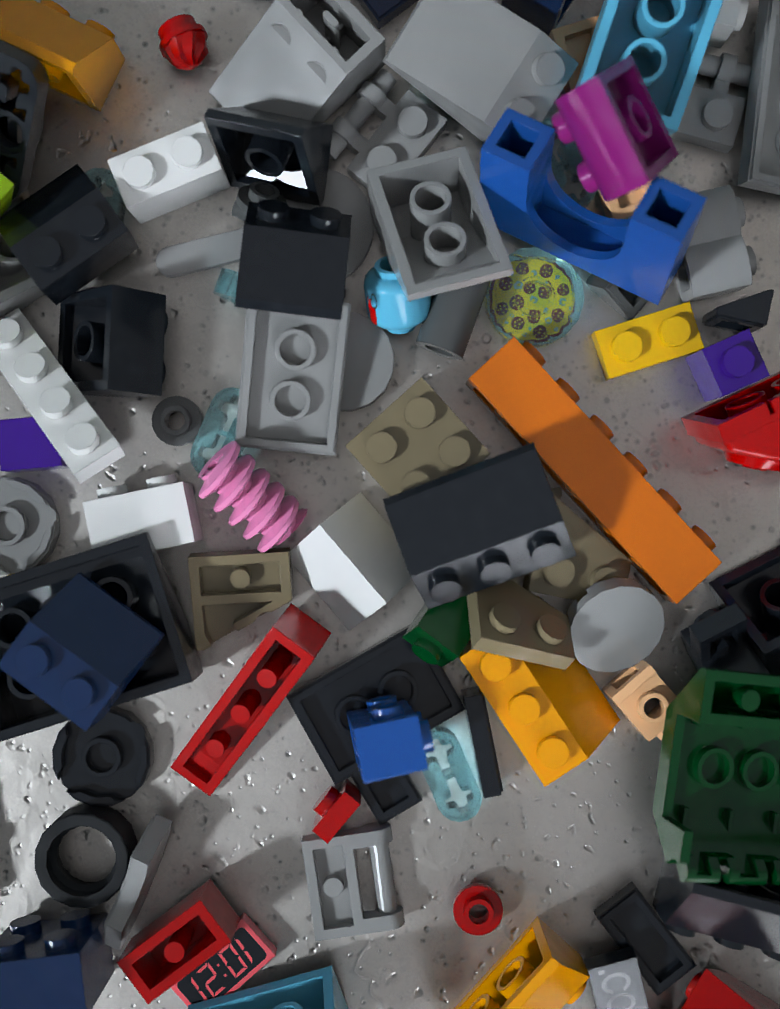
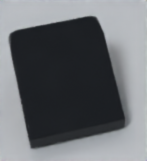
(742, 314)

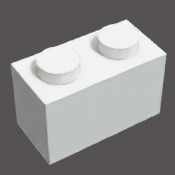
(169, 173)
(163, 510)

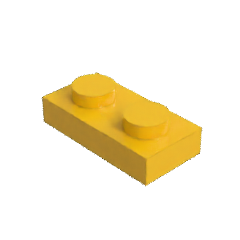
(647, 341)

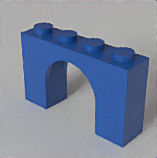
(531, 205)

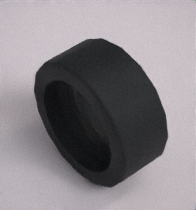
(59, 881)

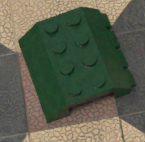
(721, 779)

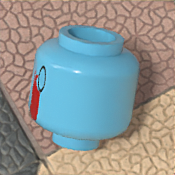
(387, 302)

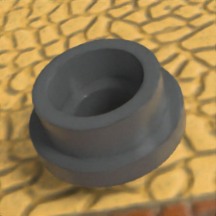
(191, 426)

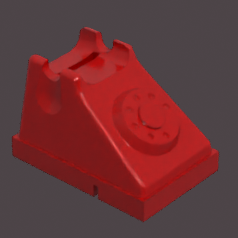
(743, 425)

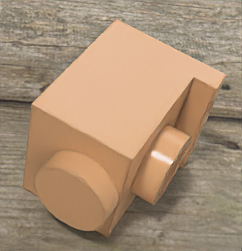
(632, 690)

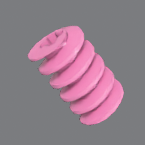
(250, 496)

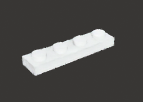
(54, 399)

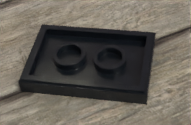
(378, 671)

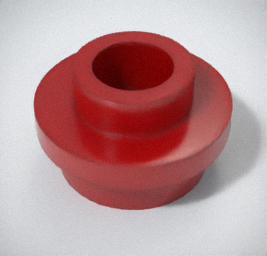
(473, 895)

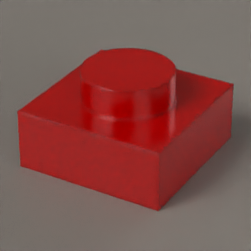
(335, 809)

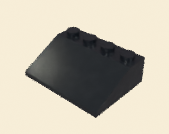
(133, 576)

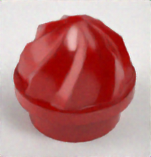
(183, 42)

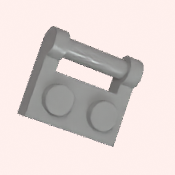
(336, 886)

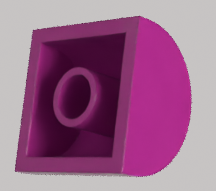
(614, 131)

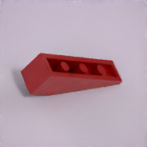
(251, 699)

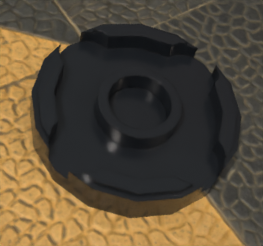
(106, 760)

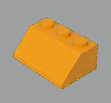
(77, 56)
(547, 710)
(531, 974)

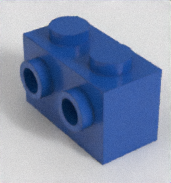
(389, 738)

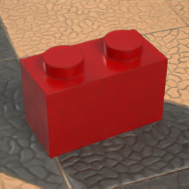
(179, 941)

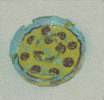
(537, 300)

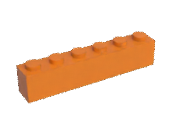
(593, 471)

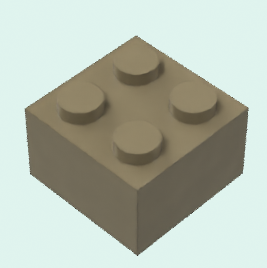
(415, 441)

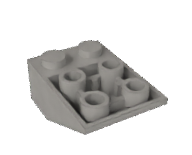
(302, 60)

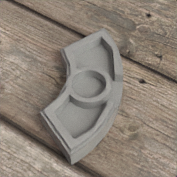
(137, 881)

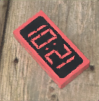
(228, 967)

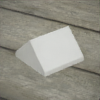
(352, 561)

